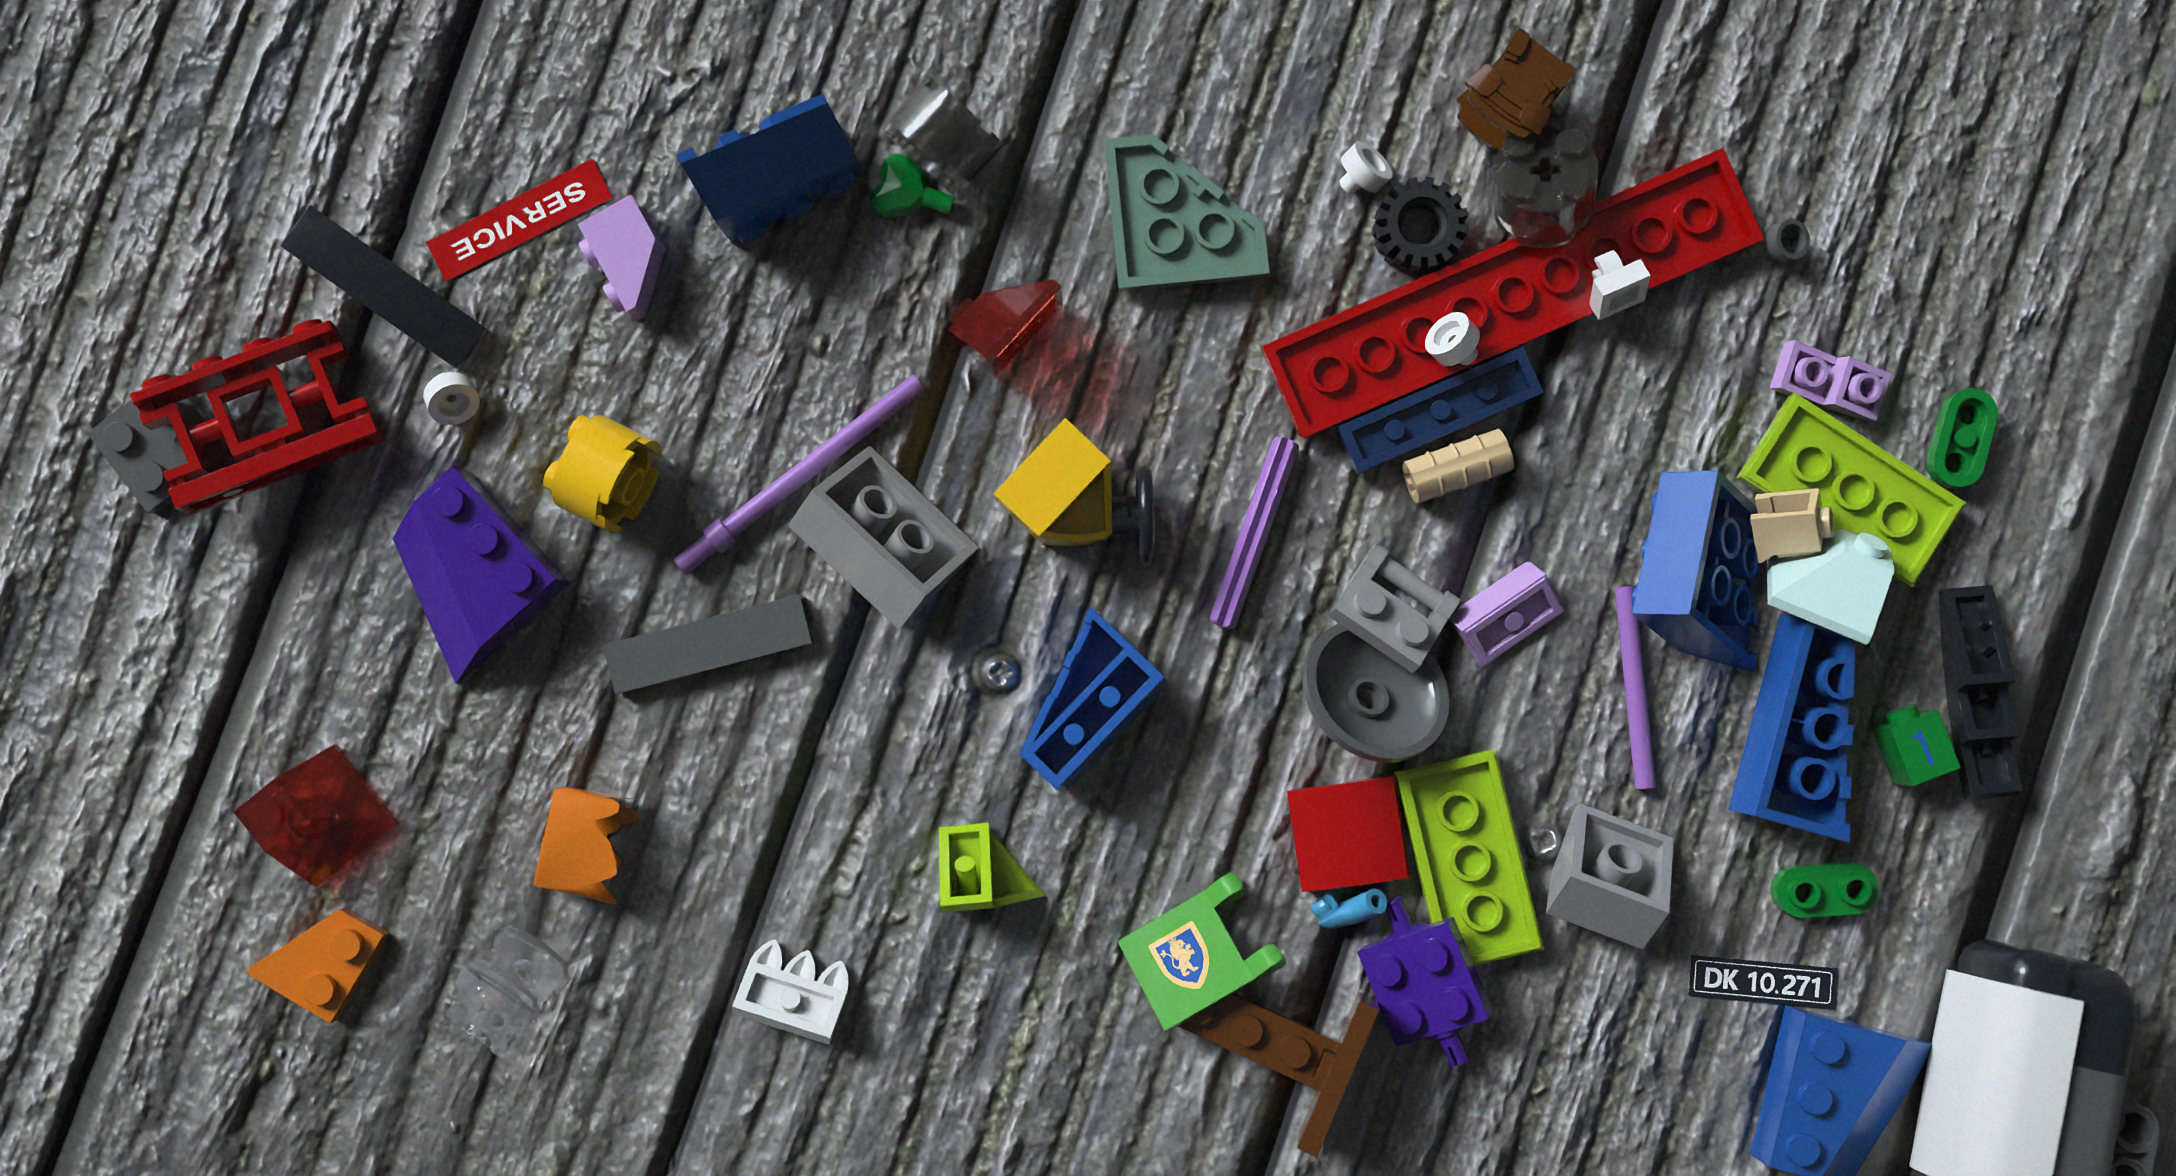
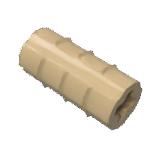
(1457, 466)

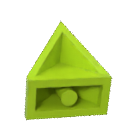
(979, 871)

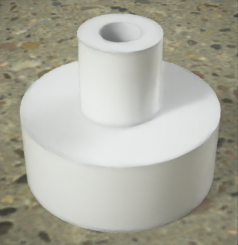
(1364, 169)
(1453, 340)
(451, 398)

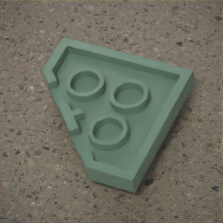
(1175, 221)

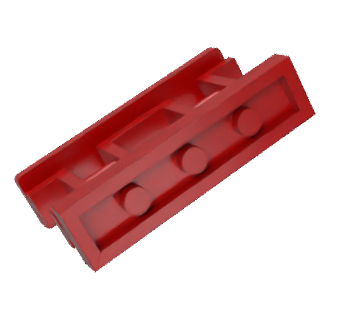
(274, 453)

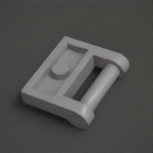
(1387, 620)

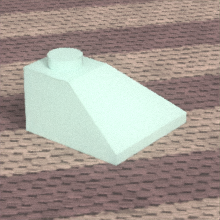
(1837, 586)

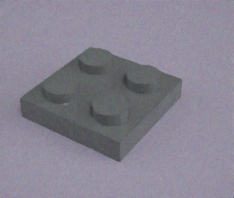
(144, 454)

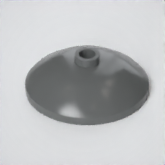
(1402, 708)

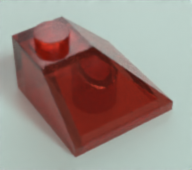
(1004, 321)
(317, 816)

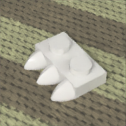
(791, 996)

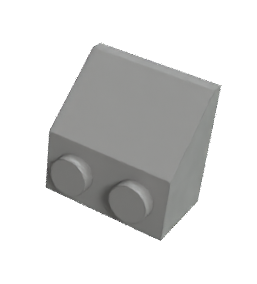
(1612, 877)

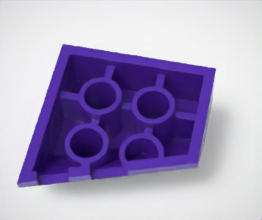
(472, 569)

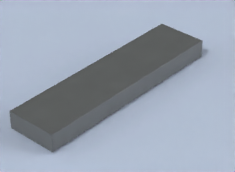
(708, 644)

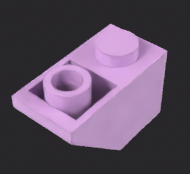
(627, 251)

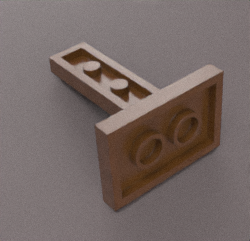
(1293, 1051)

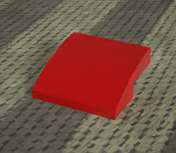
(1348, 834)

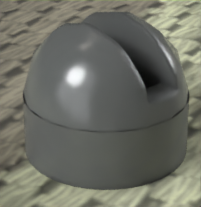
(1786, 230)

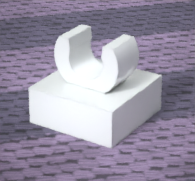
(1617, 286)

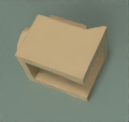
(1790, 523)

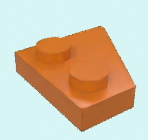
(323, 963)

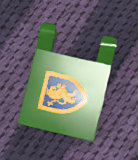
(1190, 958)

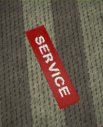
(519, 219)

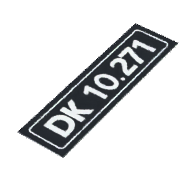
(1762, 981)

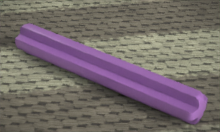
(1254, 532)

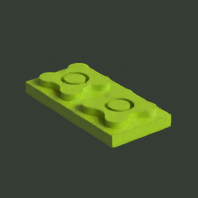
(1856, 479)
(1470, 854)

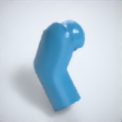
(1349, 912)

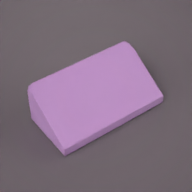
(1506, 613)

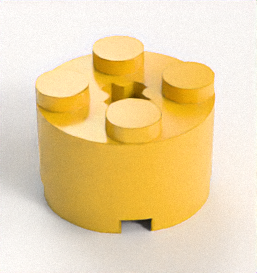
(603, 472)

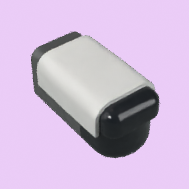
(2031, 1070)

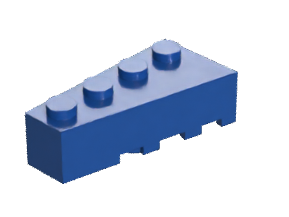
(1800, 733)

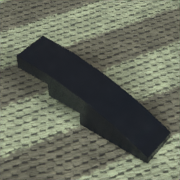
(382, 286)
(1977, 692)

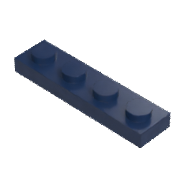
(1439, 410)

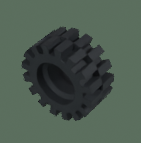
(1437, 201)

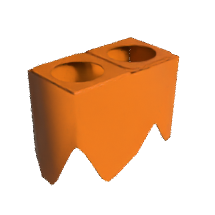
(575, 843)

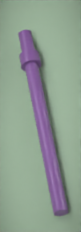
(721, 534)

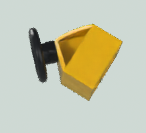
(1067, 496)

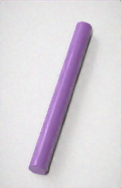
(1635, 690)

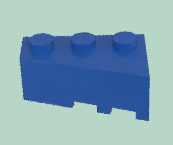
(1091, 704)

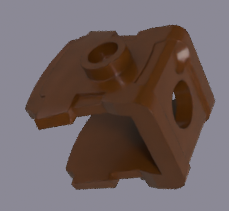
(1513, 92)

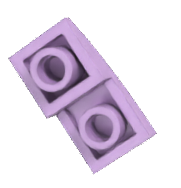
(1830, 381)

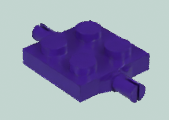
(1425, 982)

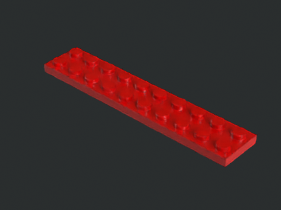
(1508, 294)

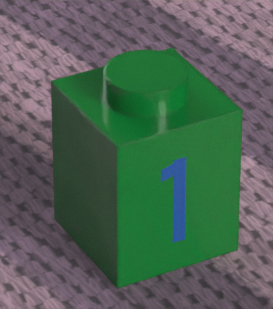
(1915, 745)

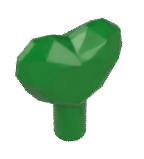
(906, 190)

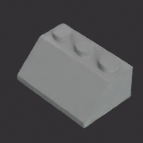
(882, 536)

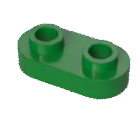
(1964, 442)
(1826, 888)

